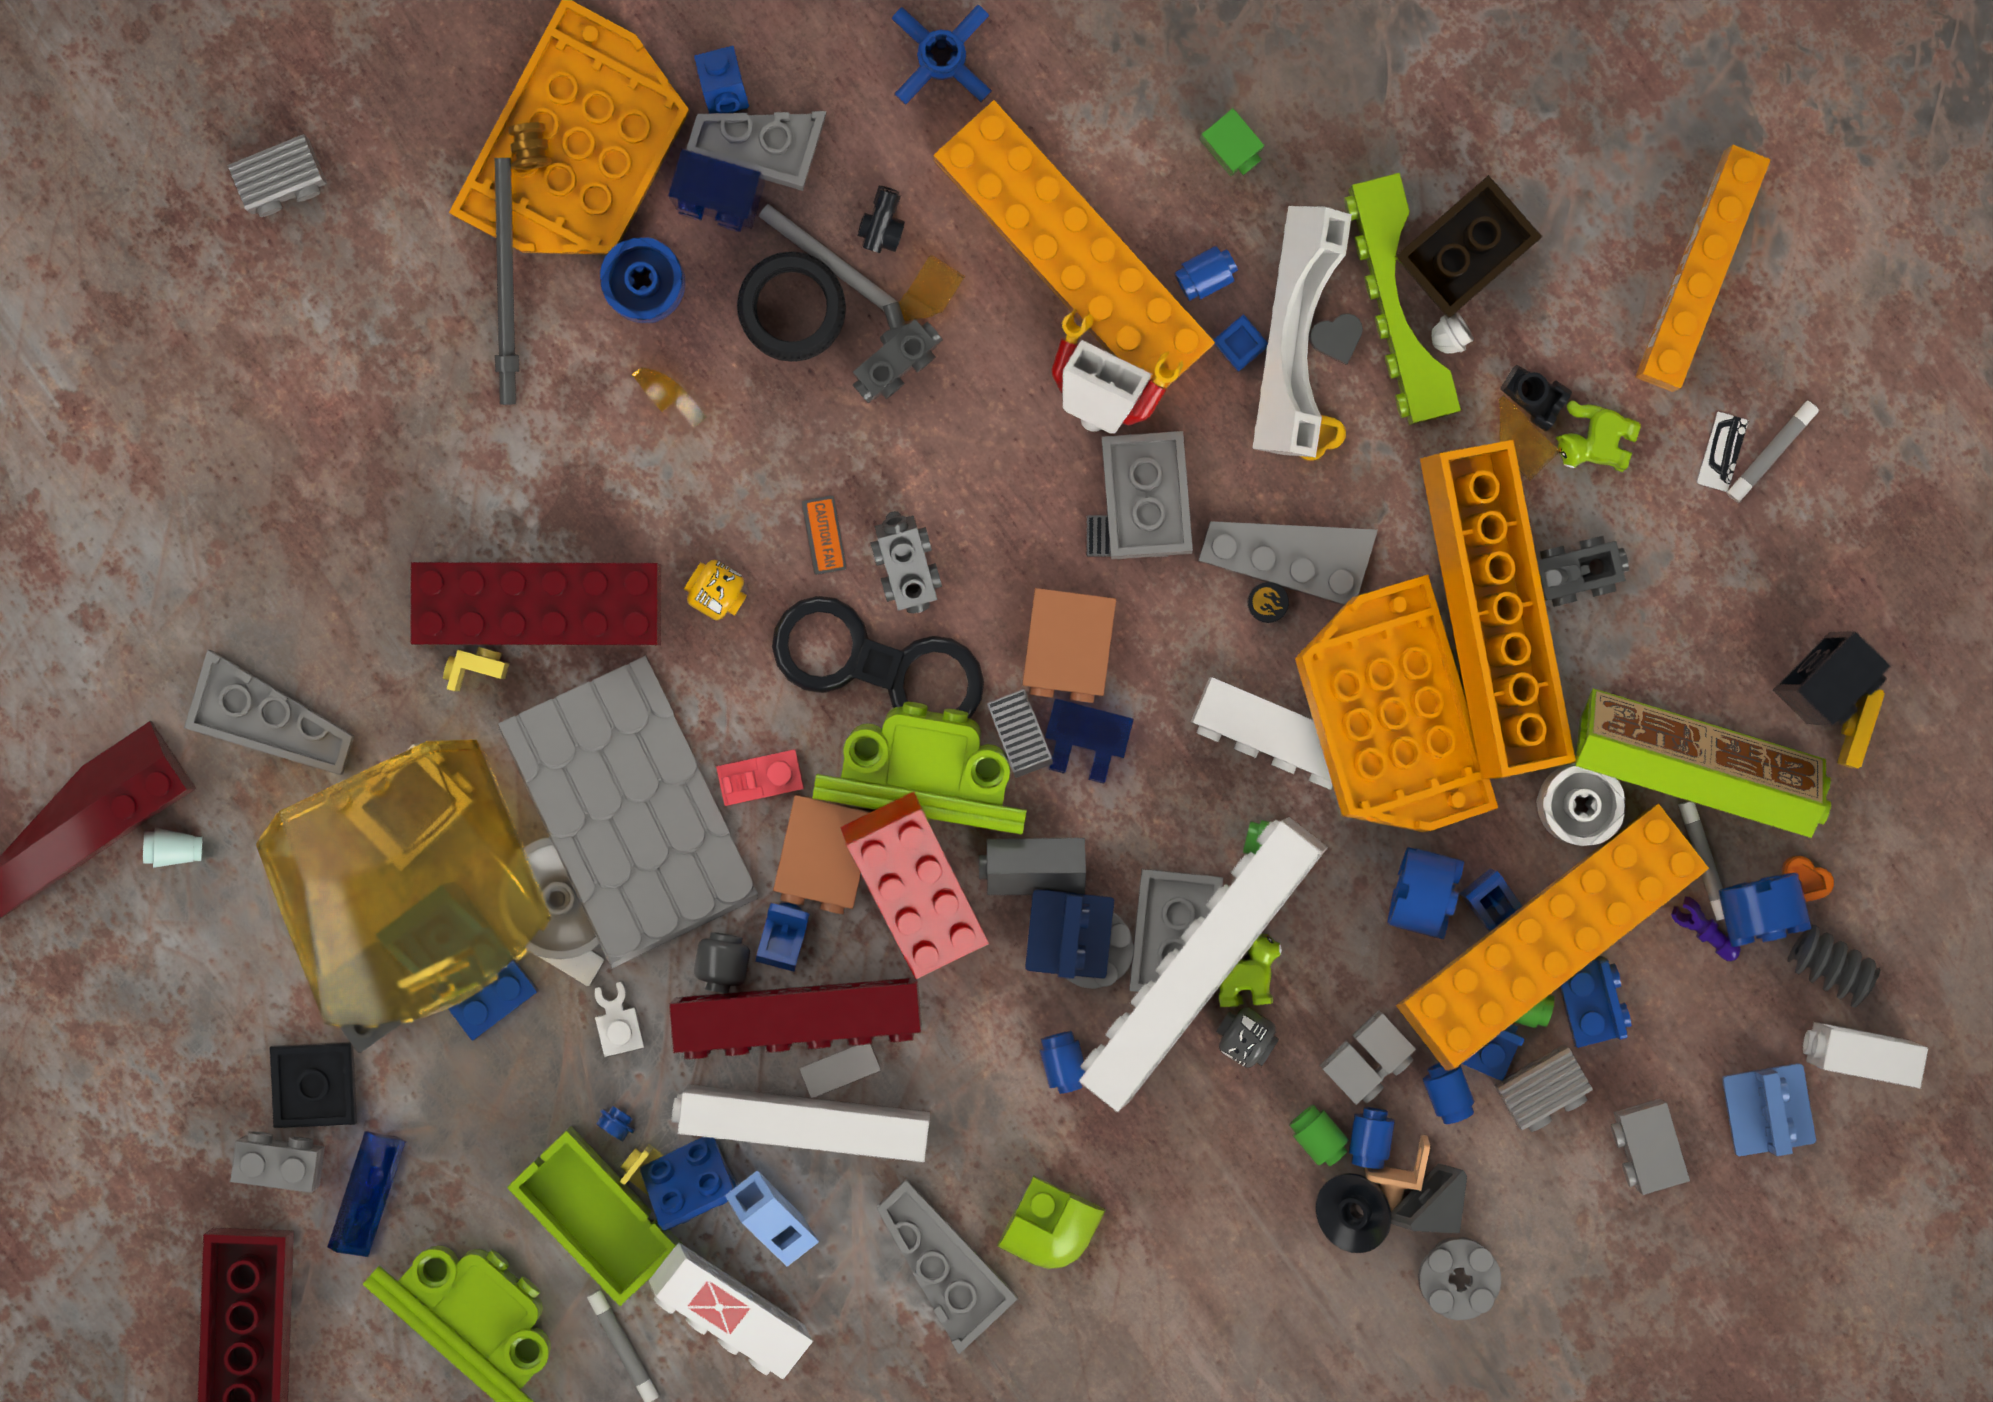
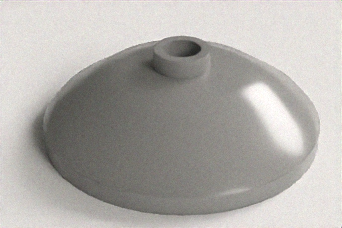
(569, 930)

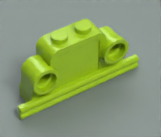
(934, 758)
(472, 1316)

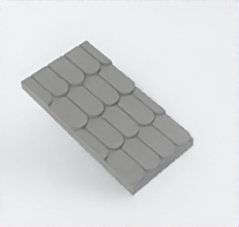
(628, 811)

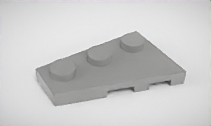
(772, 144)

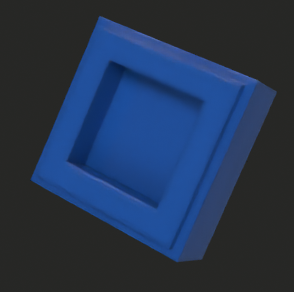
(1240, 343)

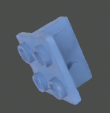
(1769, 1110)

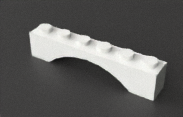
(1310, 252)

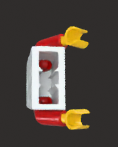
(1102, 386)

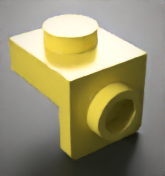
(483, 662)

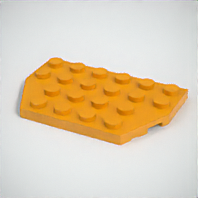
(606, 131)
(1394, 712)

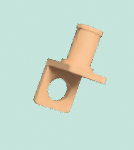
(1394, 1181)

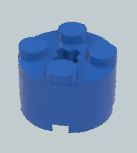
(635, 257)
(1425, 892)
(1764, 909)

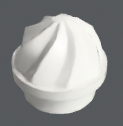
(1451, 334)

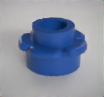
(615, 1123)

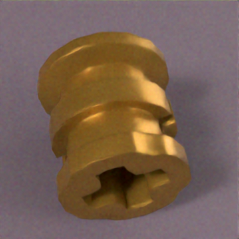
(529, 146)

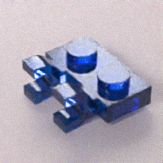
(1087, 729)

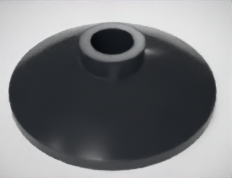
(1341, 1220)

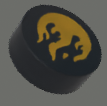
(1268, 602)

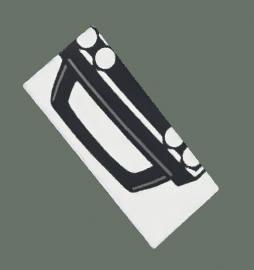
(1722, 451)

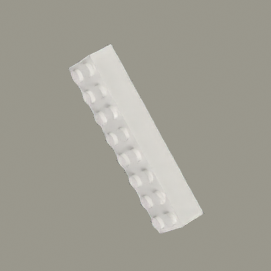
(1202, 964)

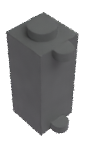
(1034, 864)

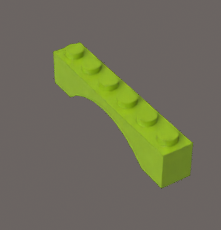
(1424, 383)

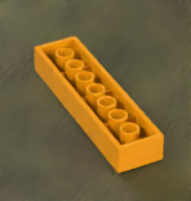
(1069, 244)
(1497, 610)
(1552, 937)

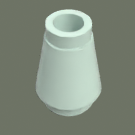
(170, 848)

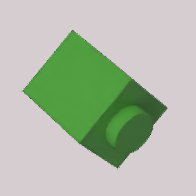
(1233, 144)

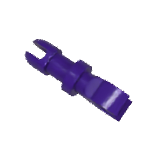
(1705, 929)

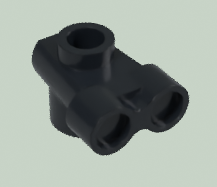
(880, 228)
(1542, 398)

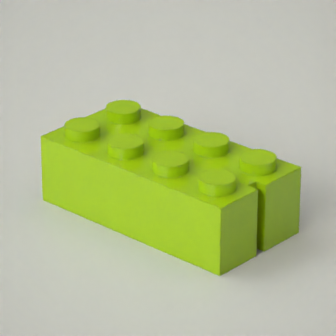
(594, 1215)

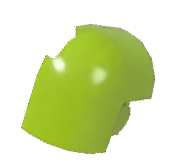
(1050, 1226)

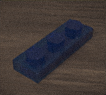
(366, 1194)

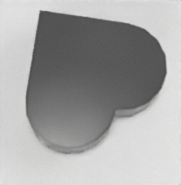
(1337, 338)

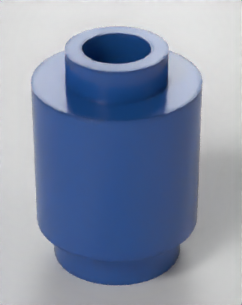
(1206, 273)
(1062, 1061)
(1449, 1093)
(1371, 1138)

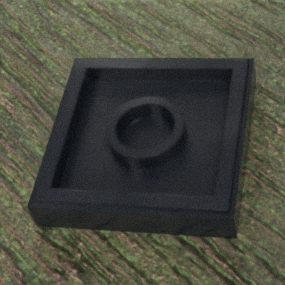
(313, 1085)

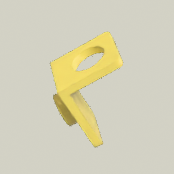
(635, 1162)

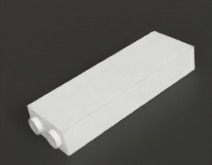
(802, 1122)

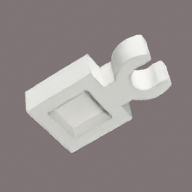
(619, 1027)

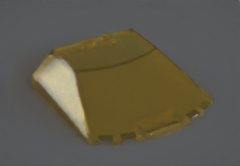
(404, 885)

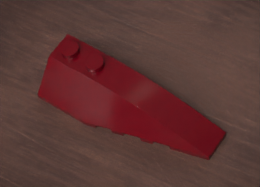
(91, 813)

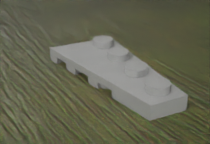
(1301, 558)
(258, 716)
(949, 1271)

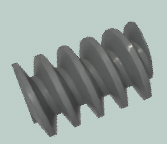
(1834, 964)

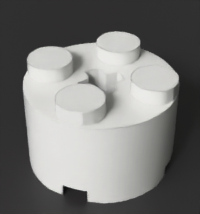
(1578, 828)

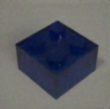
(716, 190)

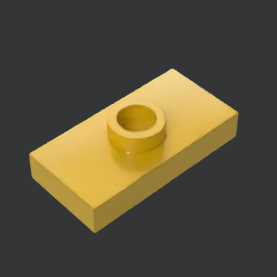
(1859, 730)

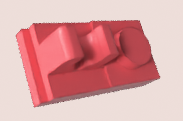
(760, 777)

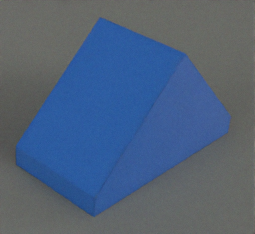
(1491, 899)

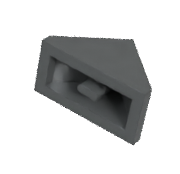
(1437, 1205)

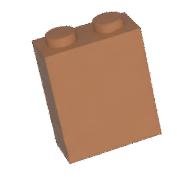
(1068, 644)
(816, 857)

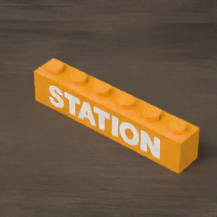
(1702, 268)

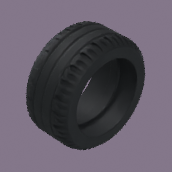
(772, 267)

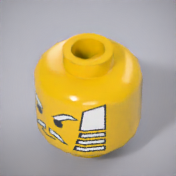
(715, 590)

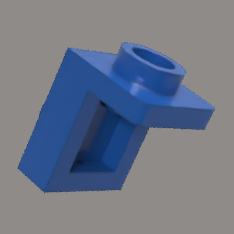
(721, 81)
(782, 936)

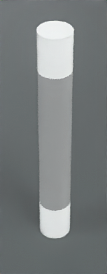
(1772, 451)
(1701, 846)
(623, 1346)

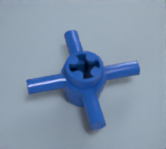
(941, 38)

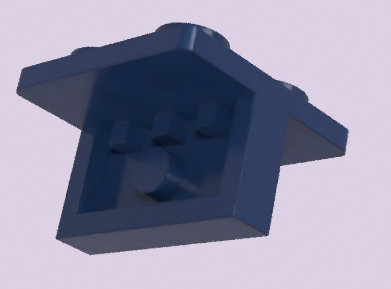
(1069, 934)

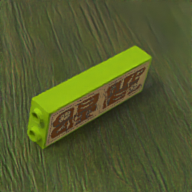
(1703, 763)

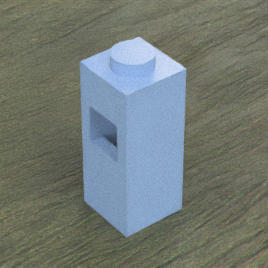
(771, 1218)

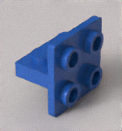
(687, 1182)

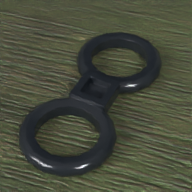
(869, 659)

